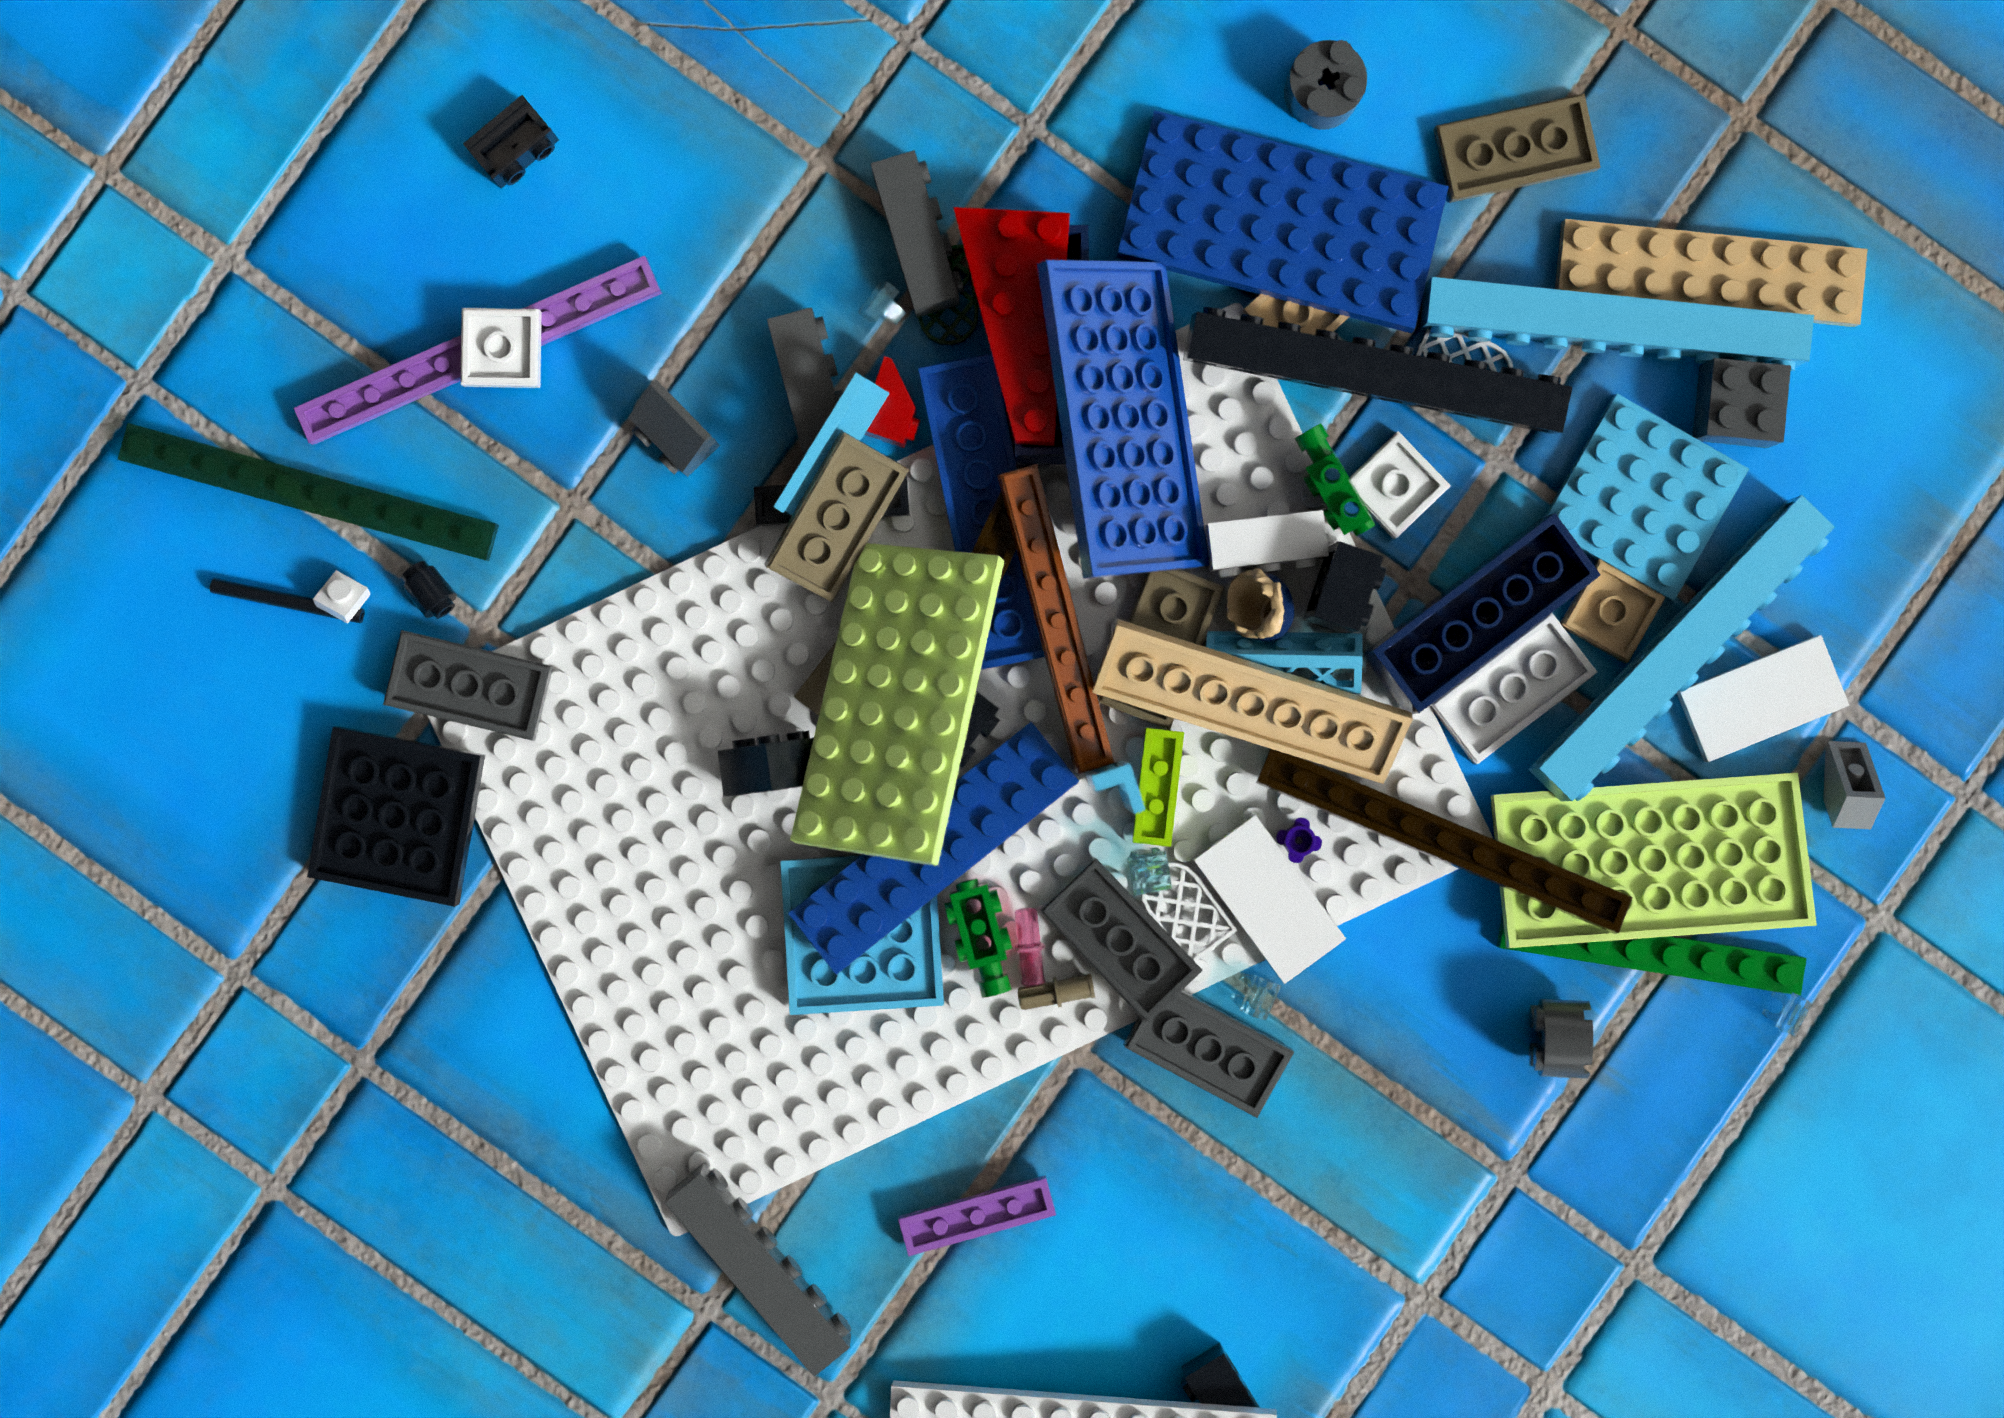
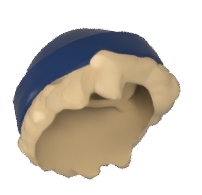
(1259, 605)

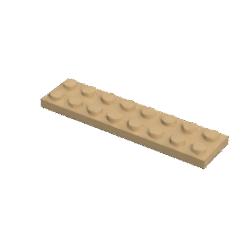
(1713, 269)
(1251, 702)

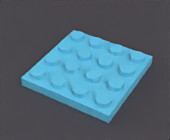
(1646, 496)
(892, 974)

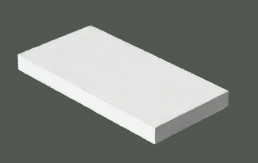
(1513, 689)
(1763, 698)
(1269, 899)

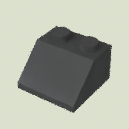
(672, 429)

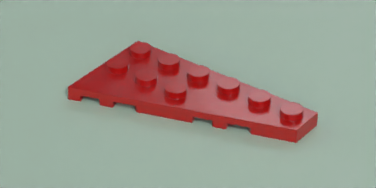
(1003, 263)

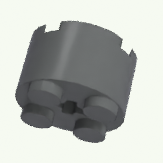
(1335, 65)
(1562, 1038)

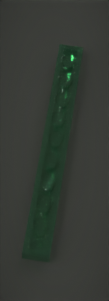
(308, 492)

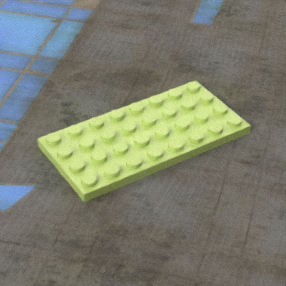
(898, 702)
(1686, 852)

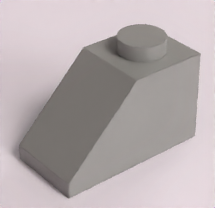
(1851, 786)

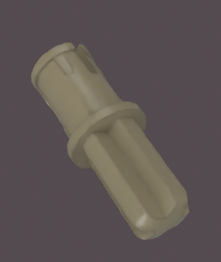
(1056, 992)

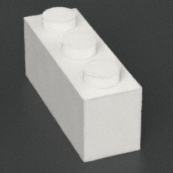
(1266, 542)

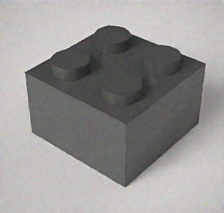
(1741, 403)

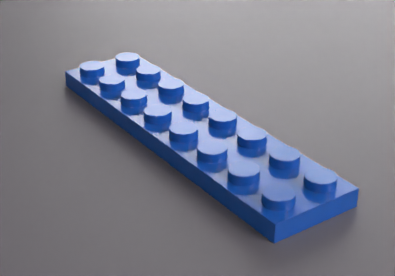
(970, 451)
(985, 811)

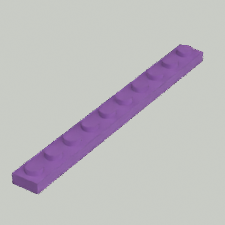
(442, 364)

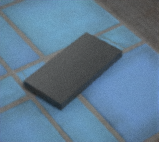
(468, 685)
(1121, 940)
(1212, 1051)

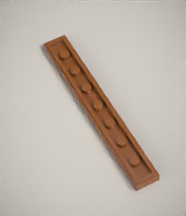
(1055, 618)

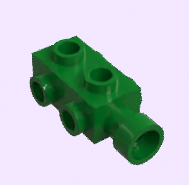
(1334, 492)
(980, 924)

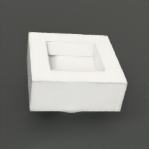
(341, 596)

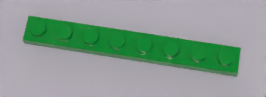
(1686, 959)

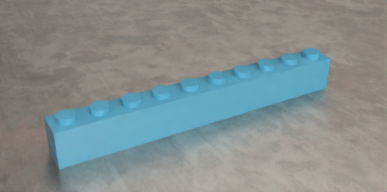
(1614, 323)
(1682, 649)

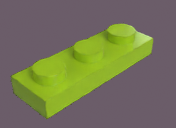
(1158, 786)

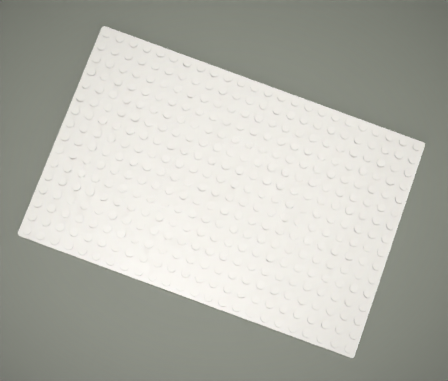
(669, 899)

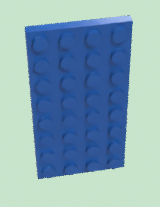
(1283, 221)
(1123, 417)

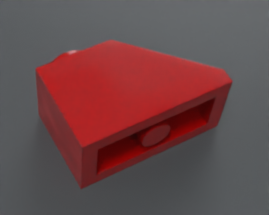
(896, 418)

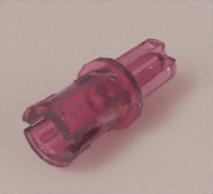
(1029, 946)

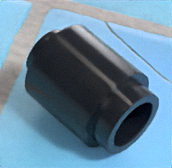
(428, 590)

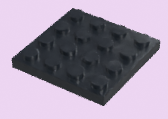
(396, 816)

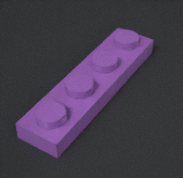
(977, 1215)

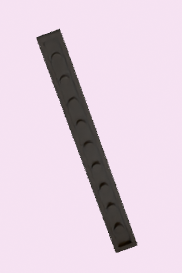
(1444, 840)

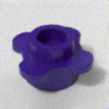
(1309, 841)

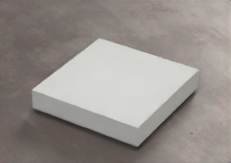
(501, 348)
(1398, 485)

